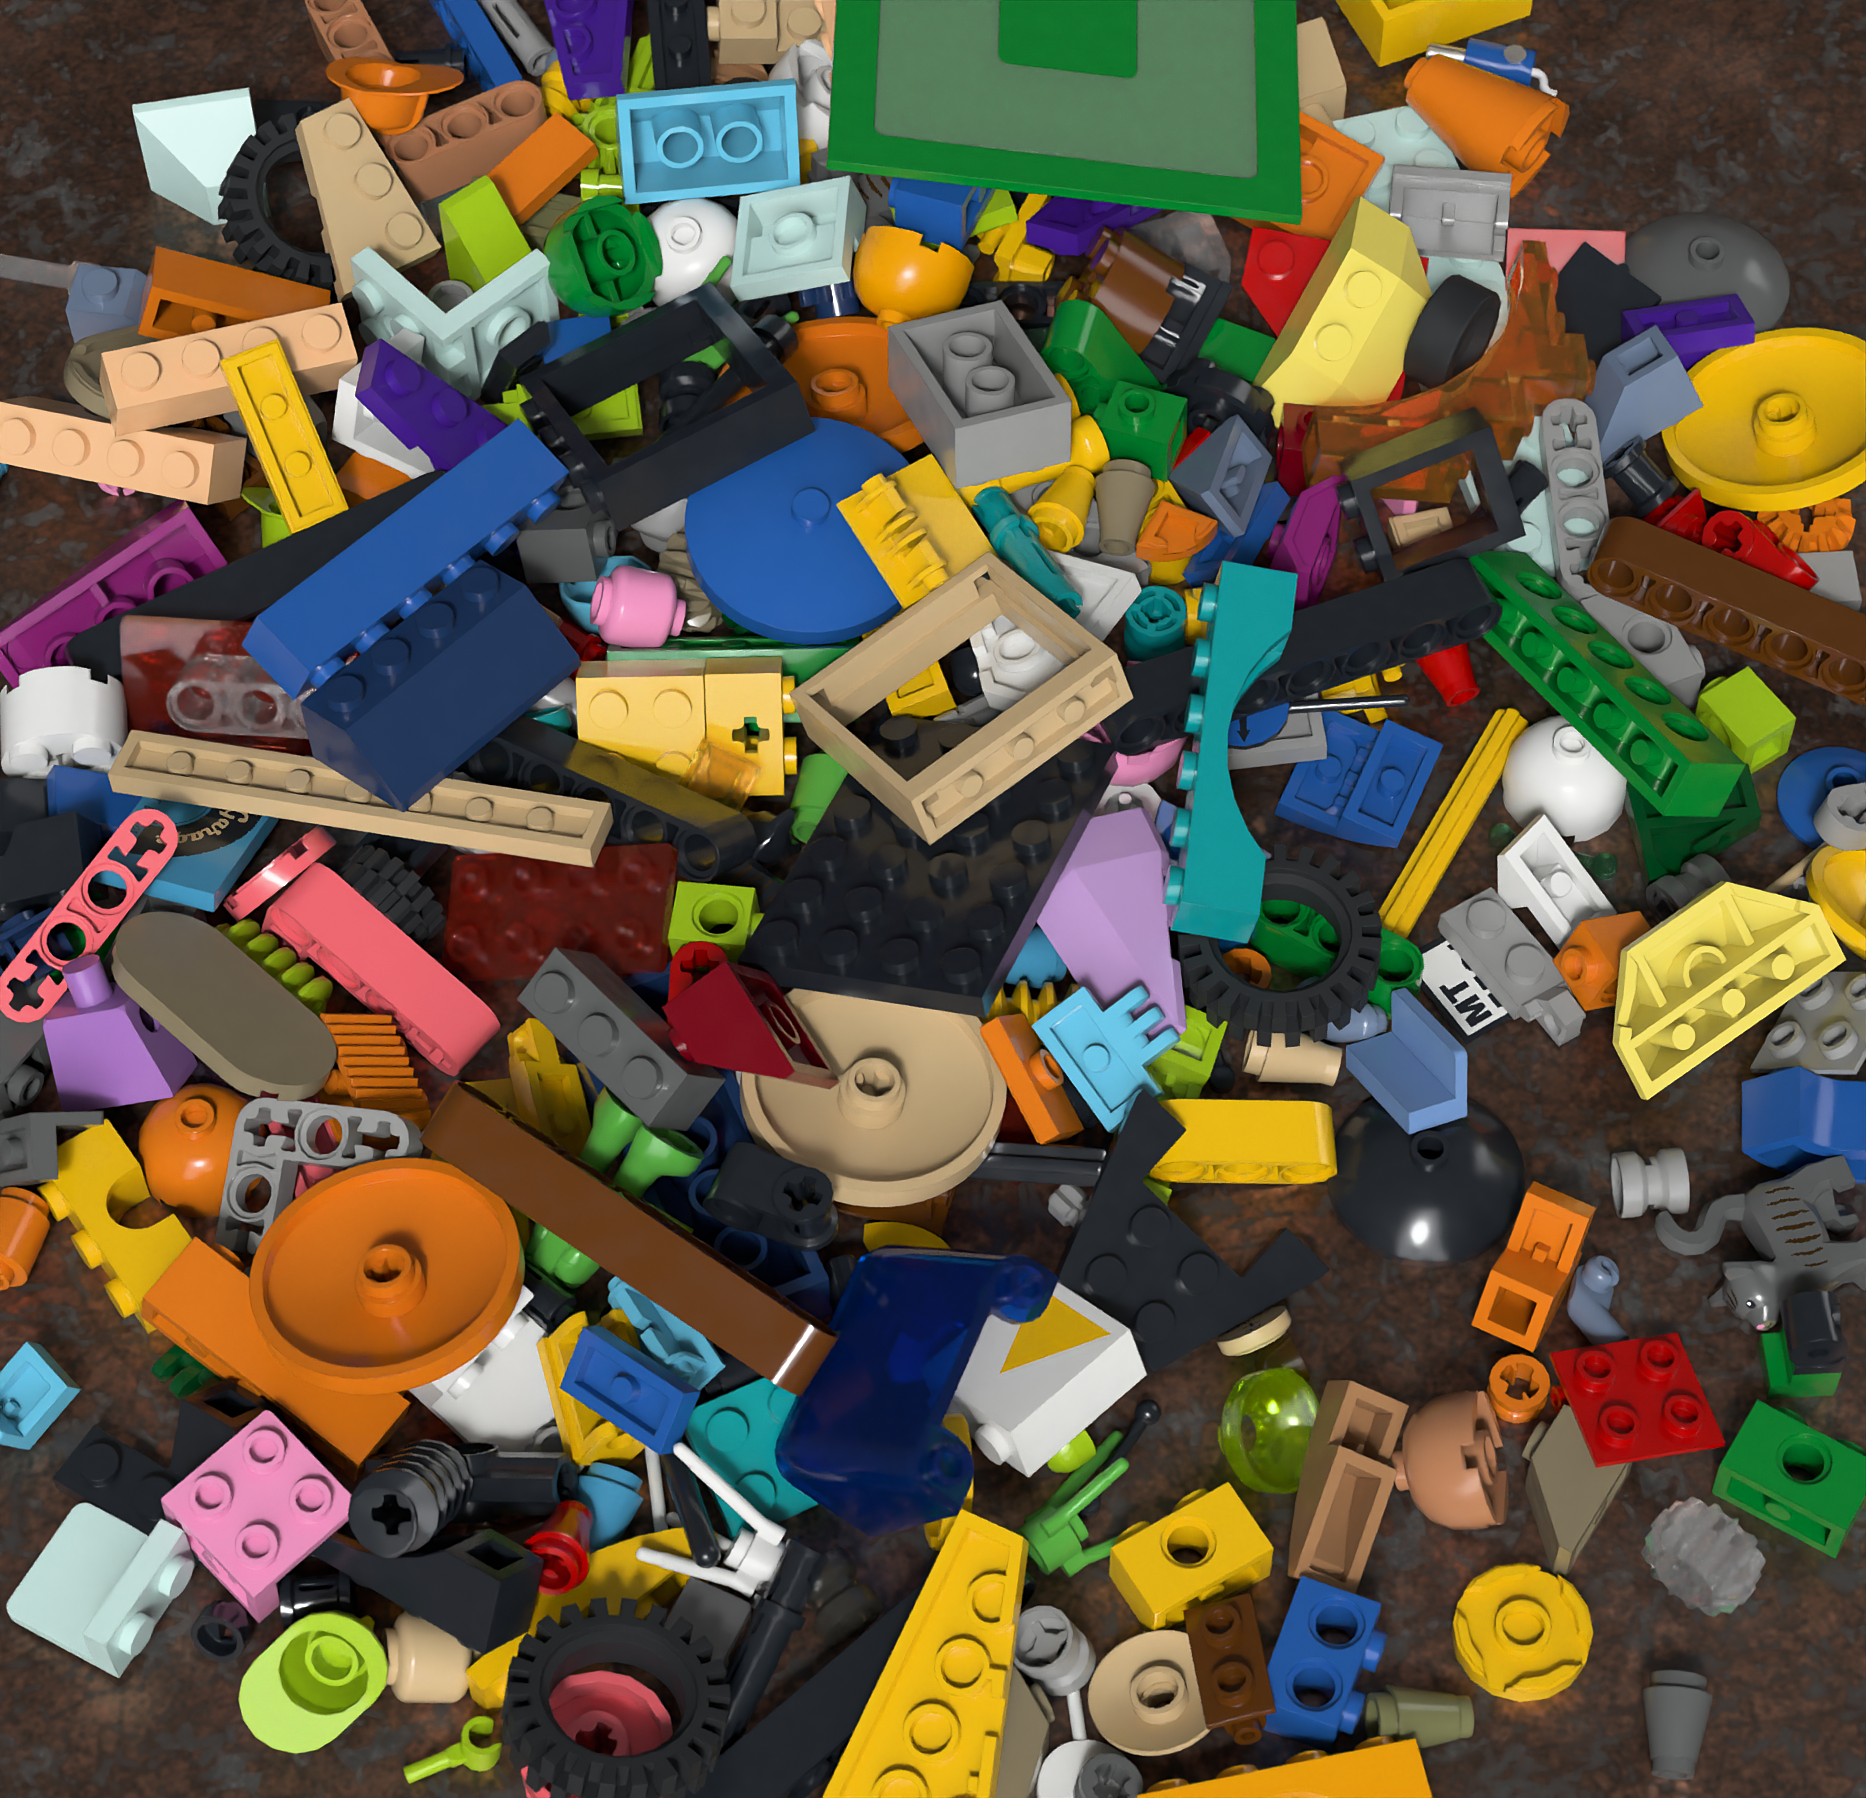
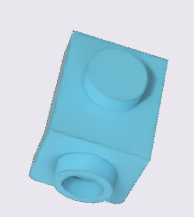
(32, 1395)

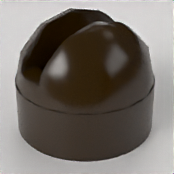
(1281, 1354)

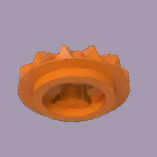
(1828, 533)

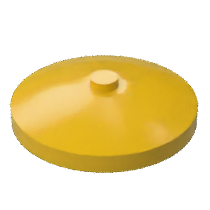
(1775, 422)

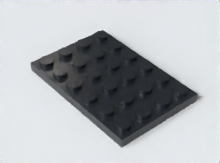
(920, 922)

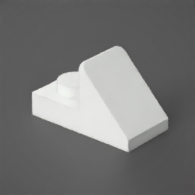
(1549, 880)

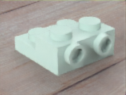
(796, 238)

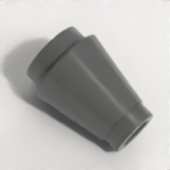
(1676, 1721)

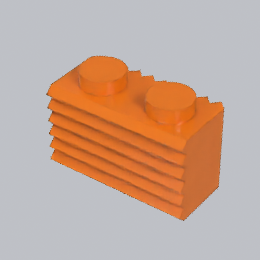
(372, 1073)

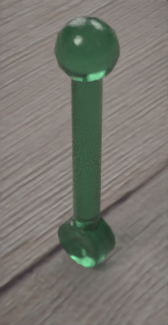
(1602, 865)

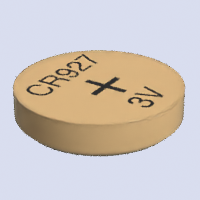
(1255, 1332)

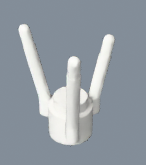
(749, 1555)

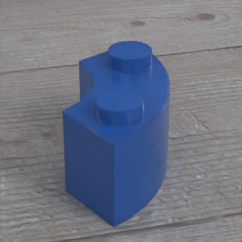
(1804, 1119)

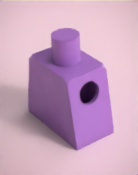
(108, 1046)

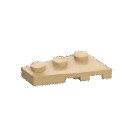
(359, 195)

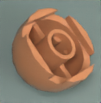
(1453, 1462)

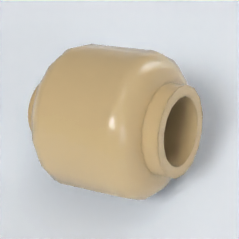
(425, 1662)

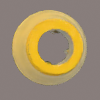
(1064, 509)

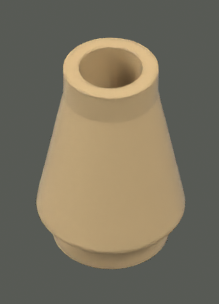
(1299, 1064)

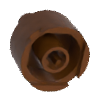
(1126, 283)

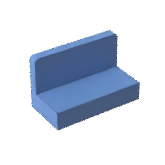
(1413, 1069)

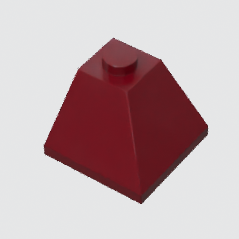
(746, 1025)

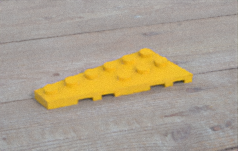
(946, 1687)

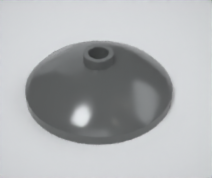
(1710, 257)

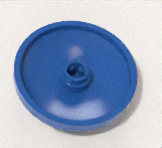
(780, 550)

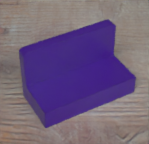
(1694, 326)

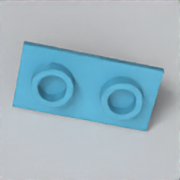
(667, 1337)

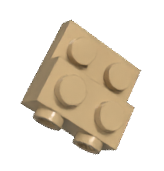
(761, 28)

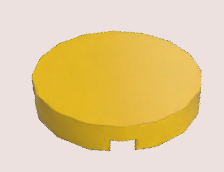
(1521, 1632)

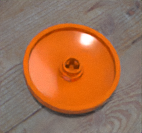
(846, 378)
(386, 1276)

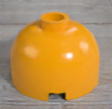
(905, 279)

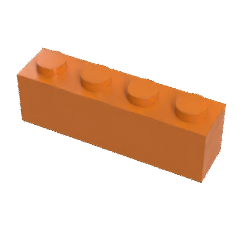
(208, 1313)

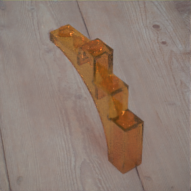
(1508, 385)

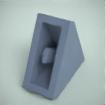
(1224, 476)

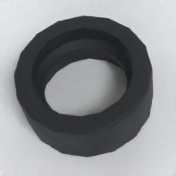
(1451, 331)

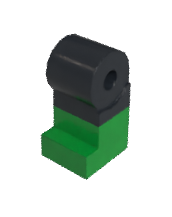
(1809, 1349)

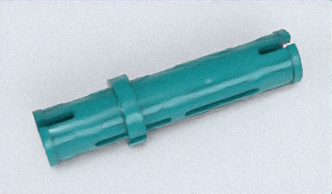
(1017, 541)

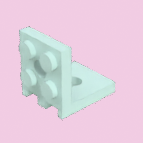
(468, 337)

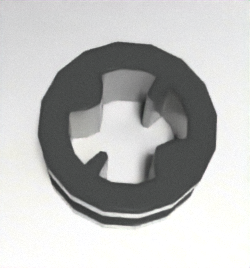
(1108, 1767)

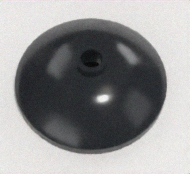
(1422, 1207)

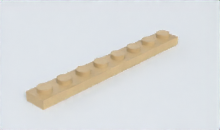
(311, 792)

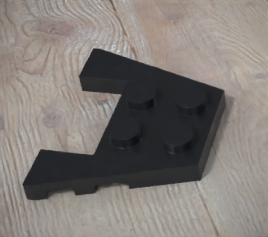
(1151, 1268)

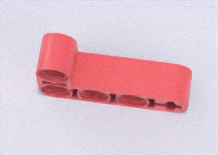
(381, 967)

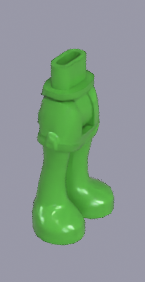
(650, 1156)

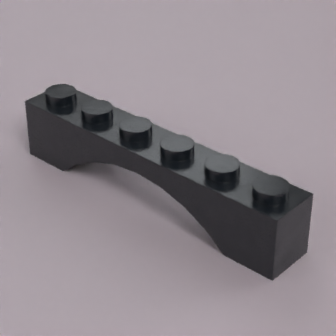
(464, 1584)

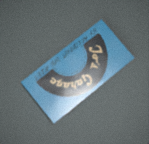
(208, 857)

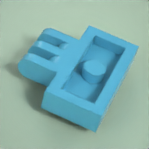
(1106, 1049)

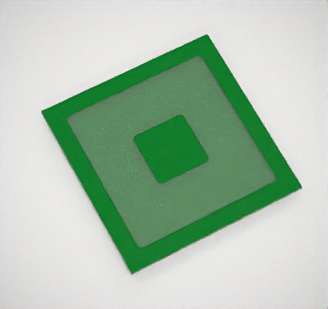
(1075, 99)

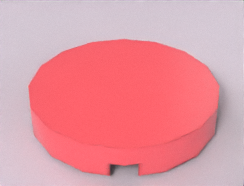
(279, 872)

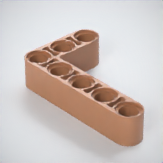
(446, 145)

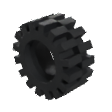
(394, 892)

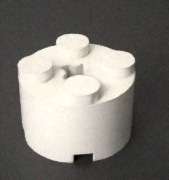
(61, 721)

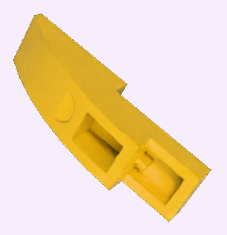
(611, 1574)

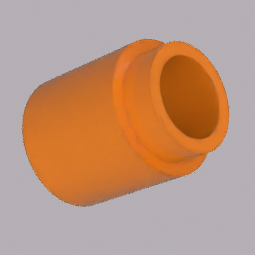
(21, 1234)

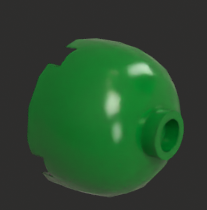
(602, 258)

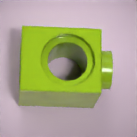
(1746, 717)
(704, 906)

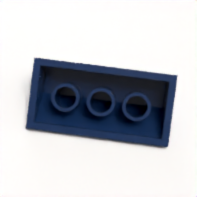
(438, 686)

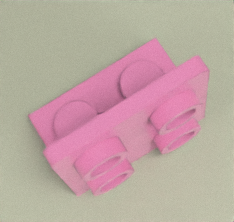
(257, 1510)

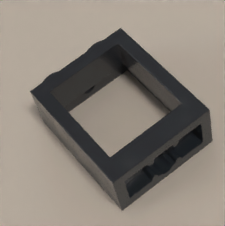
(1457, 434)

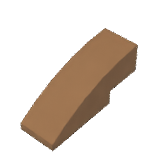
(1344, 1484)

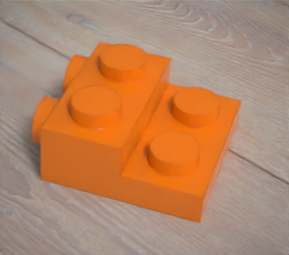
(1331, 178)

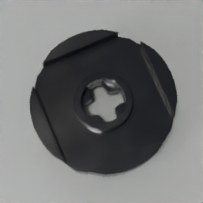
(1222, 396)

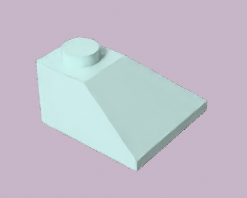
(191, 146)

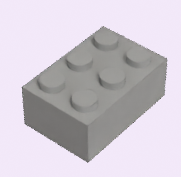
(979, 394)

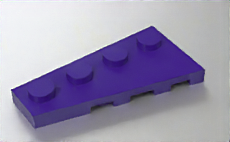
(592, 45)
(423, 408)

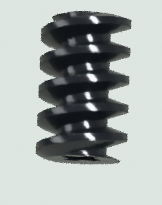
(410, 1498)

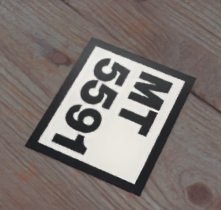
(1459, 992)

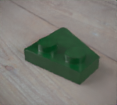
(1671, 841)

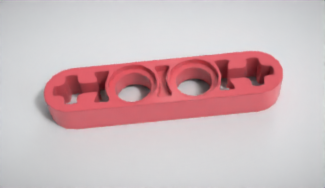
(82, 912)

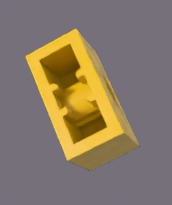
(752, 689)

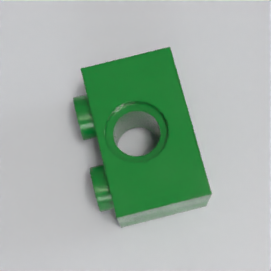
(1813, 1510)

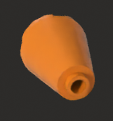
(1486, 117)

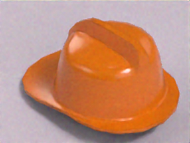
(390, 93)

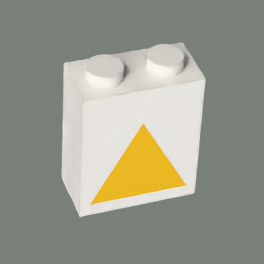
(1044, 1380)

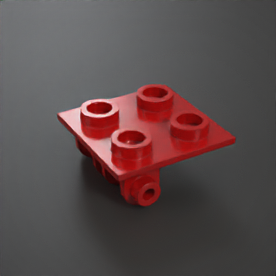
(1635, 1399)

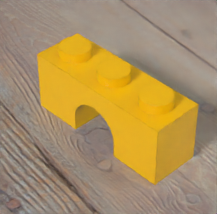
(95, 1189)

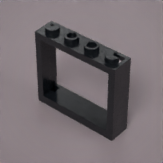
(689, 457)

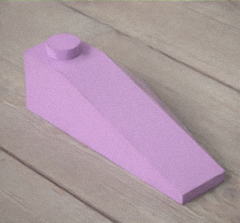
(1112, 920)

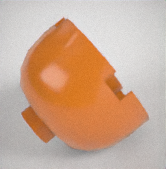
(189, 1146)

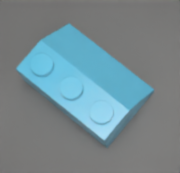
(707, 141)

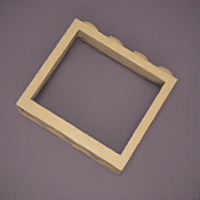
(1002, 749)

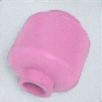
(636, 608)

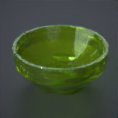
(1283, 1416)

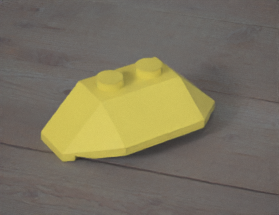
(1352, 319)
(1713, 977)

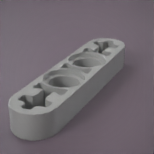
(1572, 502)

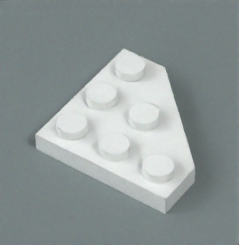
(1015, 664)

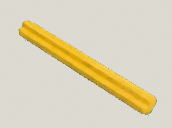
(1451, 823)

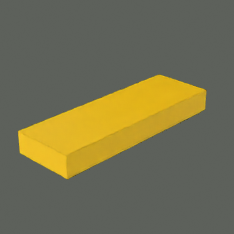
(283, 436)

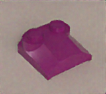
(1309, 541)

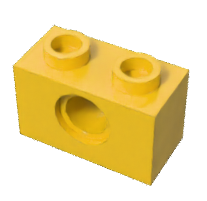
(1205, 1521)

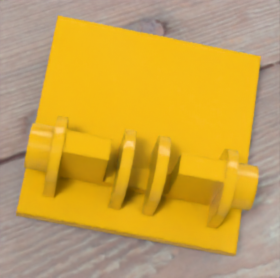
(915, 529)

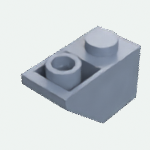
(1640, 391)

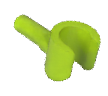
(460, 1753)

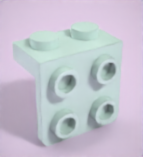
(102, 1586)

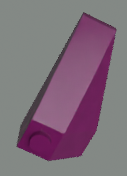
(135, 569)

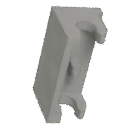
(1453, 210)

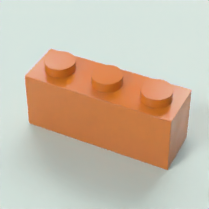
(201, 295)

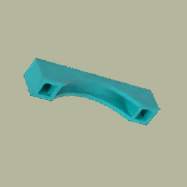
(1219, 863)

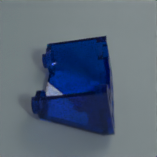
(872, 1417)

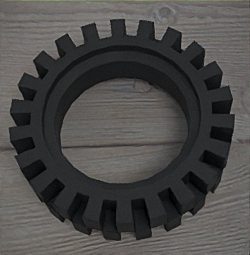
(246, 214)
(1302, 1008)
(625, 1639)

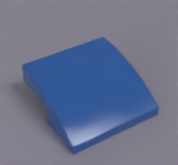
(1364, 784)

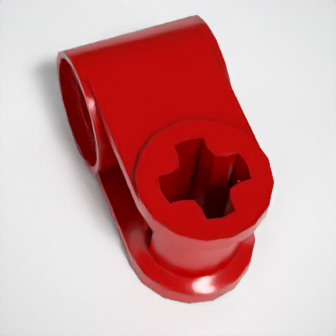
(1759, 548)

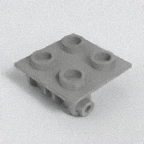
(1820, 1028)

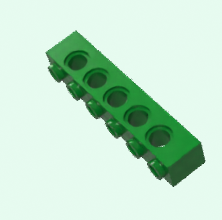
(1606, 691)

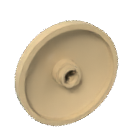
(910, 1106)

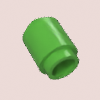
(814, 791)

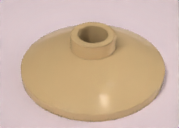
(1136, 1679)

